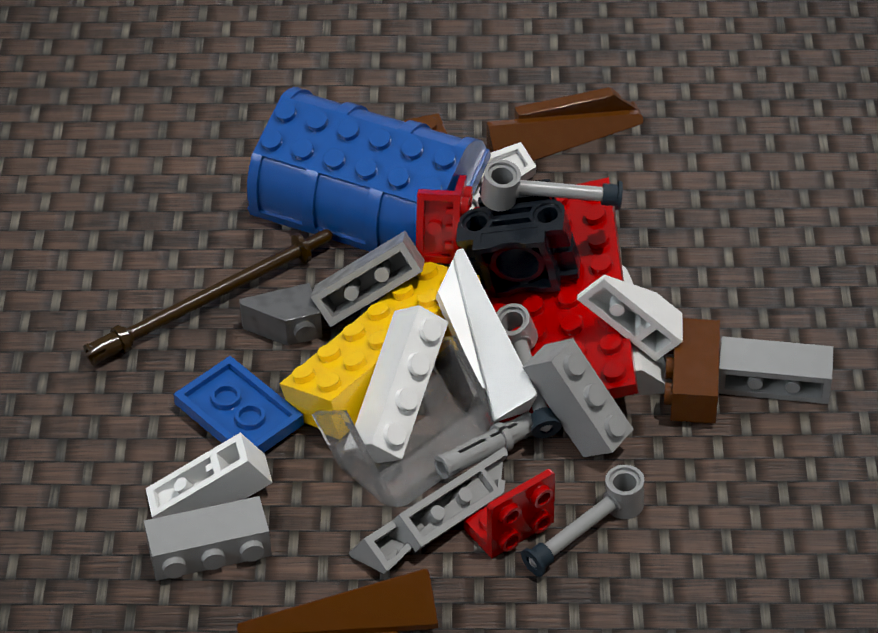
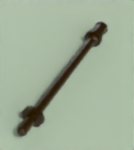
(122, 338)

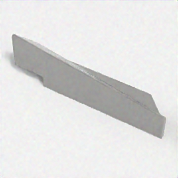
(433, 514)

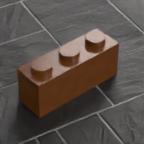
(694, 373)

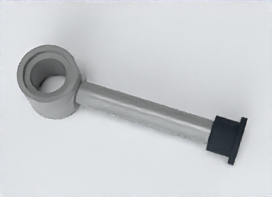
(503, 185)
(523, 340)
(621, 499)

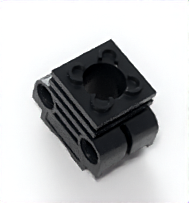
(520, 247)

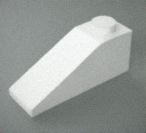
(636, 314)
(215, 478)

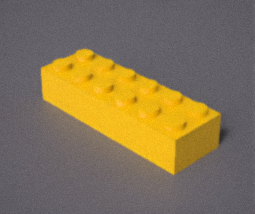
(343, 367)

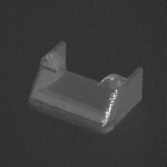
(455, 414)

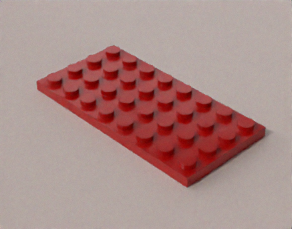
(563, 317)

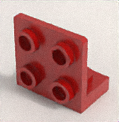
(438, 220)
(514, 515)

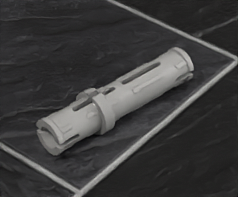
(483, 446)

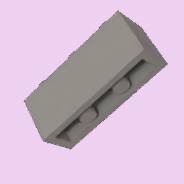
(367, 278)
(775, 370)
(578, 398)
(208, 538)

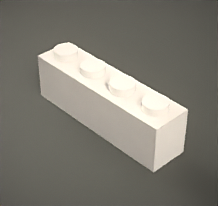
(399, 382)

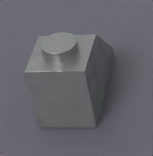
(283, 315)

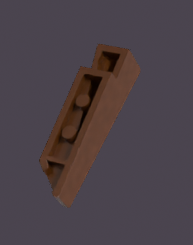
(564, 122)
(381, 607)

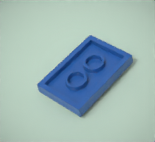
(236, 401)

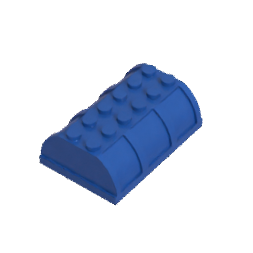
(352, 169)

